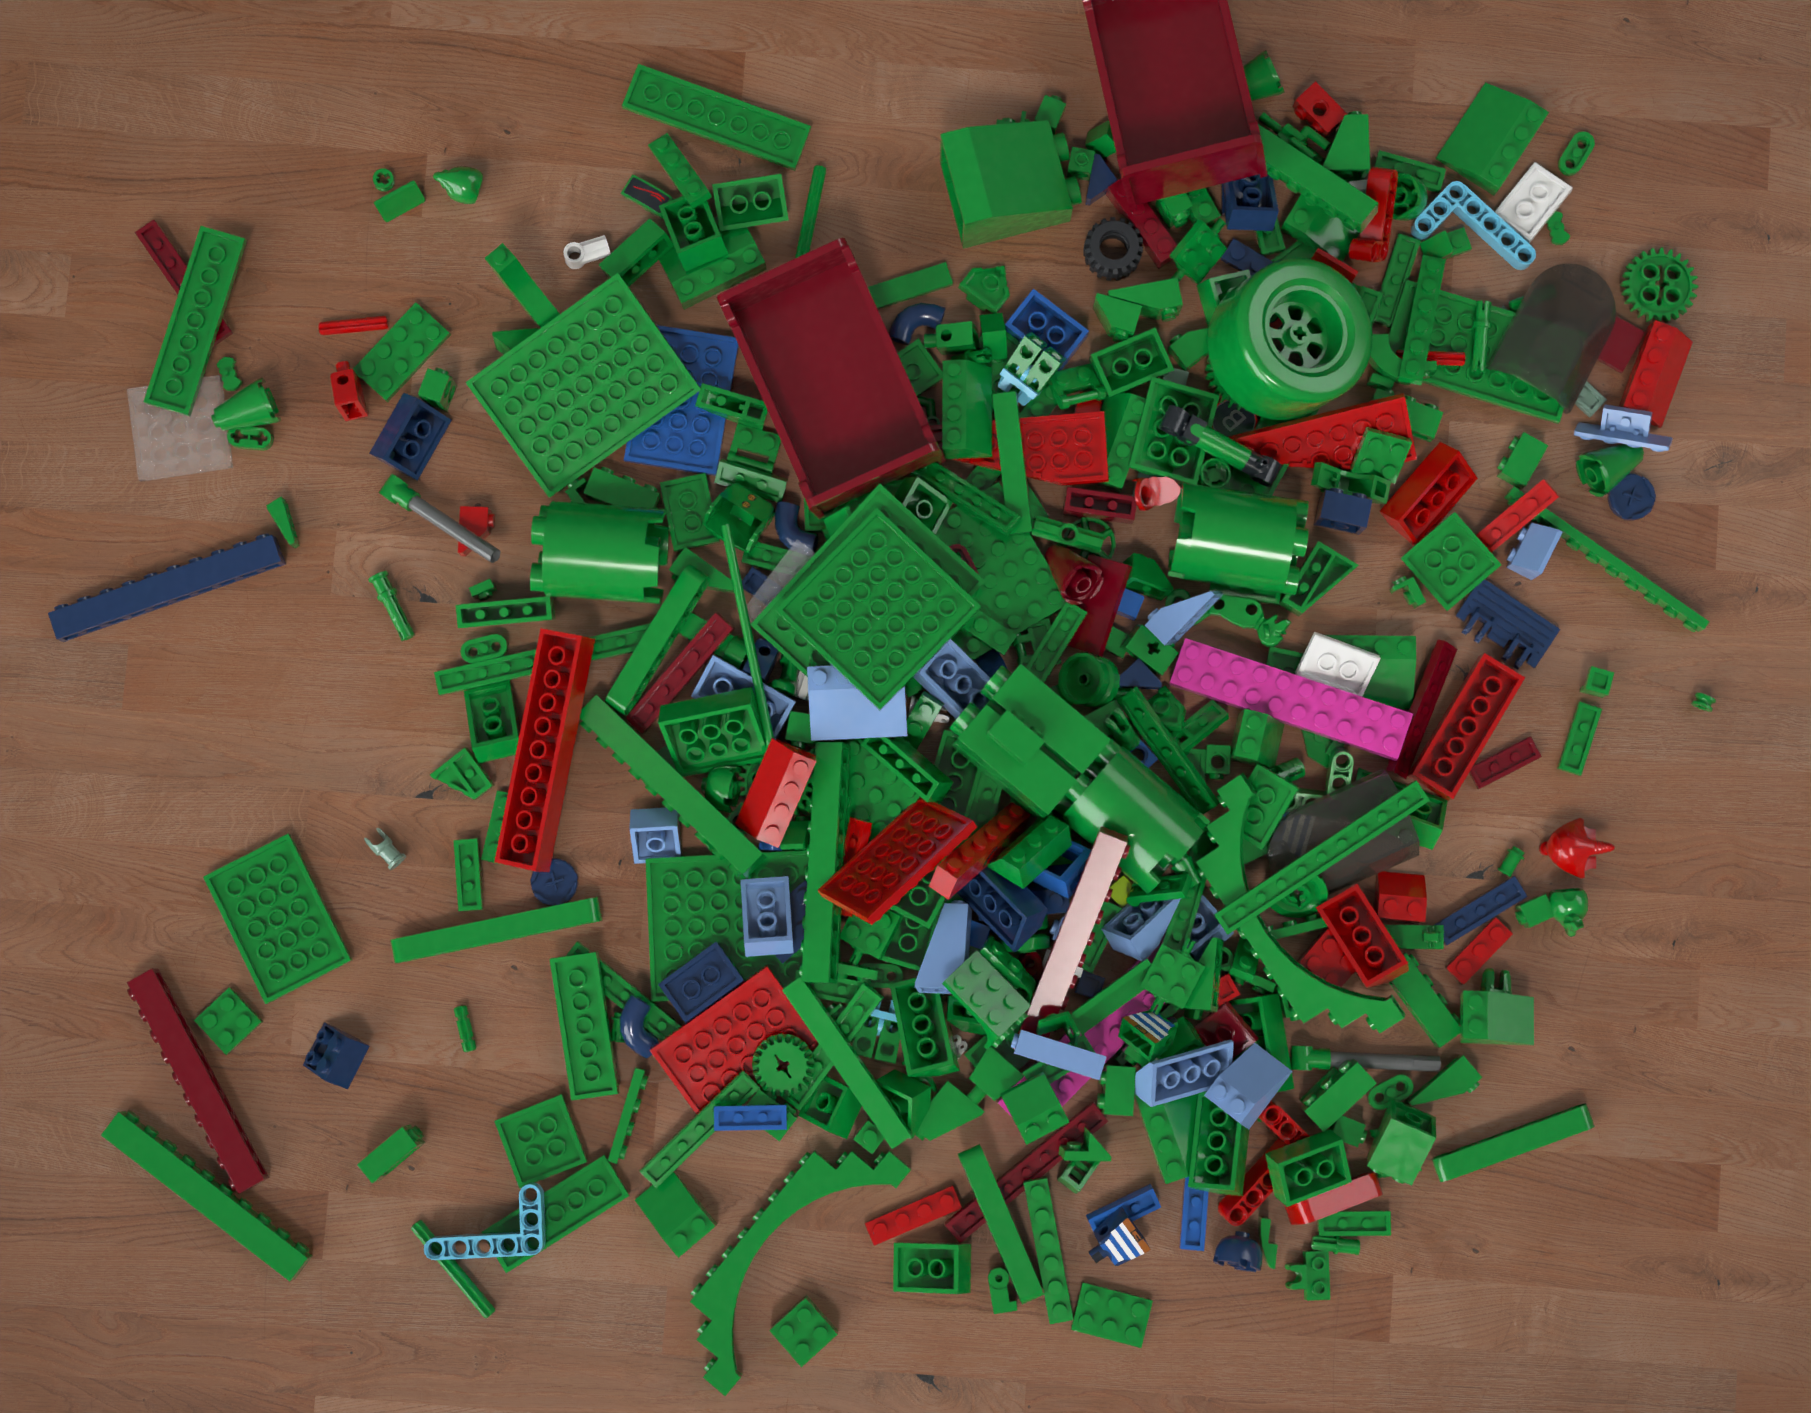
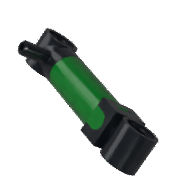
(1196, 432)

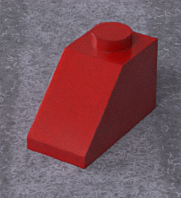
(477, 520)

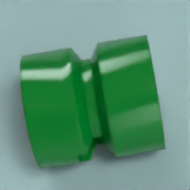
(1214, 473)

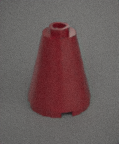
(1073, 574)

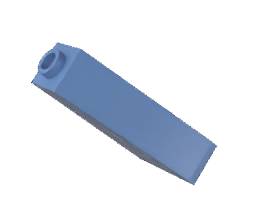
(947, 948)
(1058, 1054)

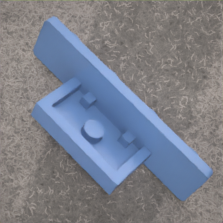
(1624, 427)

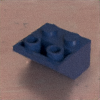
(335, 1056)

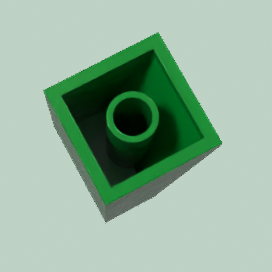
(1350, 148)
(1256, 739)
(1402, 1142)

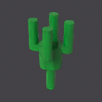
(1296, 138)

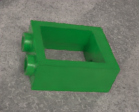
(391, 1153)

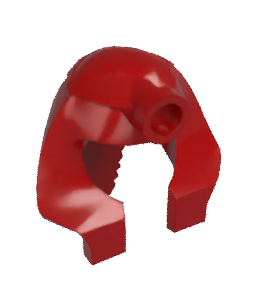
(1572, 848)

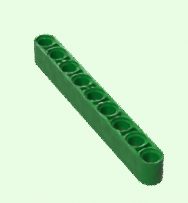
(496, 930)

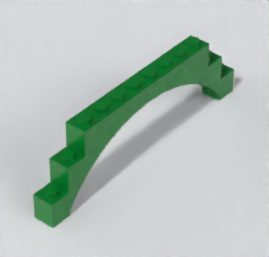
(1302, 988)
(720, 1292)

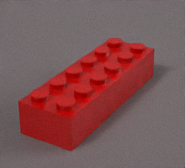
(1466, 726)

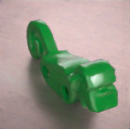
(1235, 612)

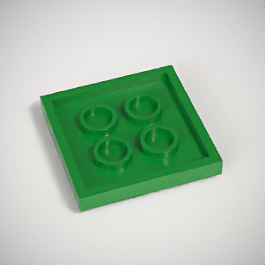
(1450, 561)
(540, 1141)

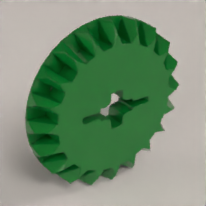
(1311, 895)
(788, 1049)

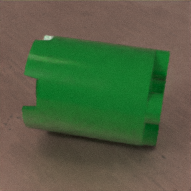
(1239, 538)
(599, 552)
(1136, 802)

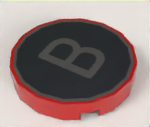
(1233, 421)

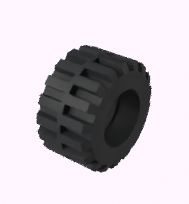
(1113, 230)

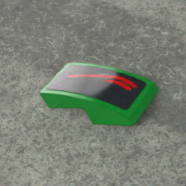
(645, 195)

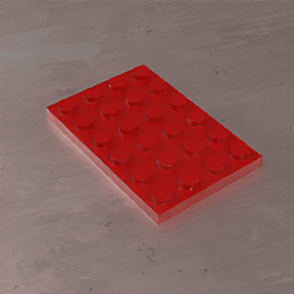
(897, 859)
(724, 1037)

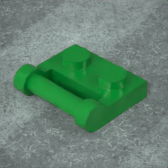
(1073, 381)
(755, 442)

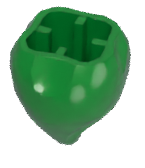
(460, 183)
(1569, 908)

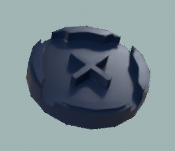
(1632, 497)
(556, 885)

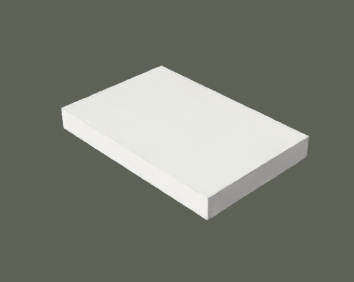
(1533, 201)
(1337, 664)

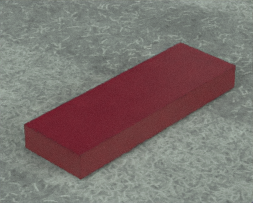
(1504, 762)

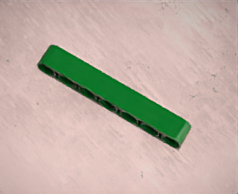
(657, 639)
(1513, 1142)
(1000, 1224)

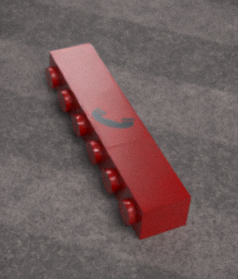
(979, 850)

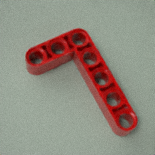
(1253, 1180)

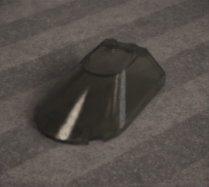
(1558, 332)
(1325, 816)

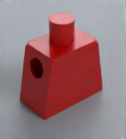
(348, 392)

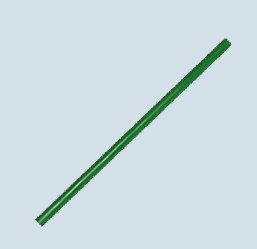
(747, 633)

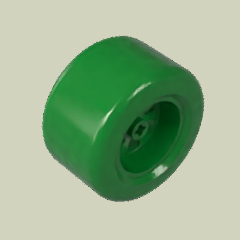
(1317, 312)

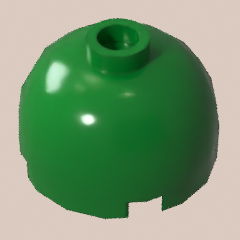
(1410, 197)
(722, 787)

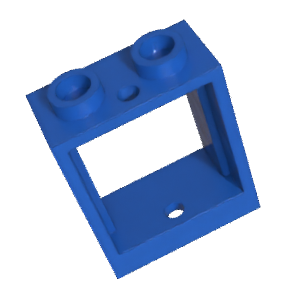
(1067, 882)

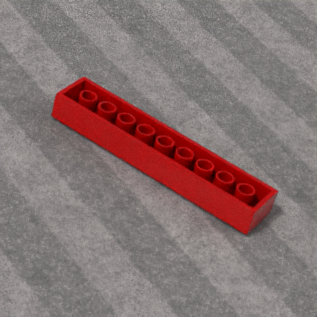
(544, 750)

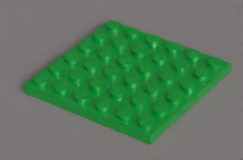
(878, 609)

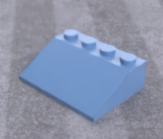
(844, 713)

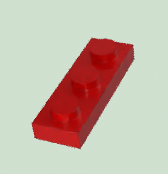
(1478, 951)

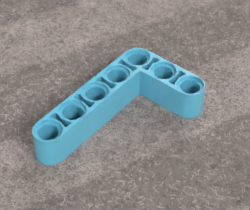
(1476, 223)
(497, 1239)

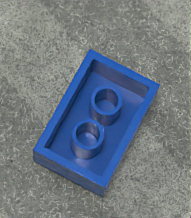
(1048, 323)

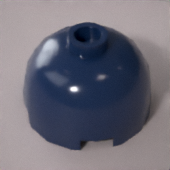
(1239, 1252)

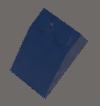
(1250, 204)

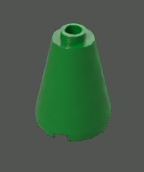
(1262, 77)
(247, 408)
(1607, 467)

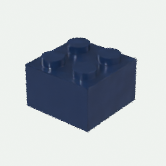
(1343, 511)

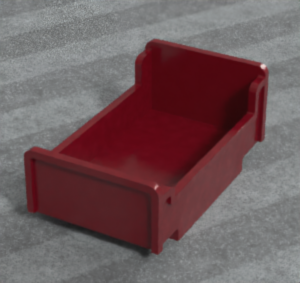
(1174, 95)
(830, 376)

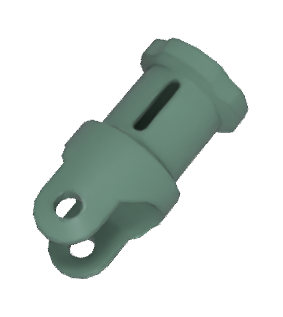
(387, 851)

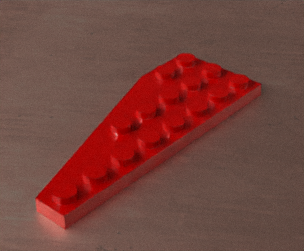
(1330, 435)
(1055, 448)

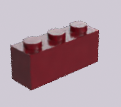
(1100, 505)

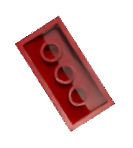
(1656, 371)
(1429, 493)
(775, 792)
(1363, 937)

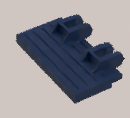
(1507, 621)

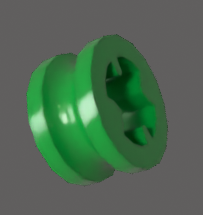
(380, 186)
(1703, 702)

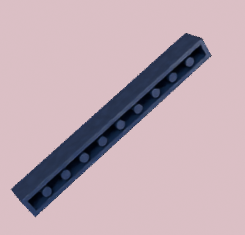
(166, 588)

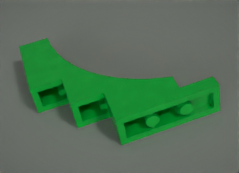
(521, 285)

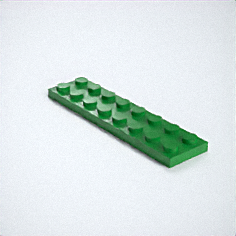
(716, 117)
(195, 321)

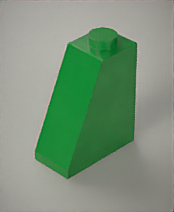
(947, 1111)

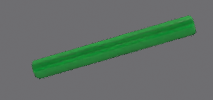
(811, 210)
(455, 1272)

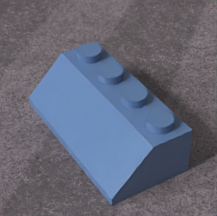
(724, 677)
(954, 679)
(1182, 1073)

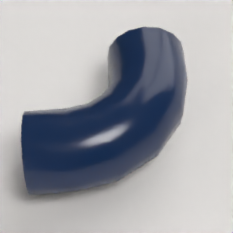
(913, 317)
(788, 529)
(633, 1027)

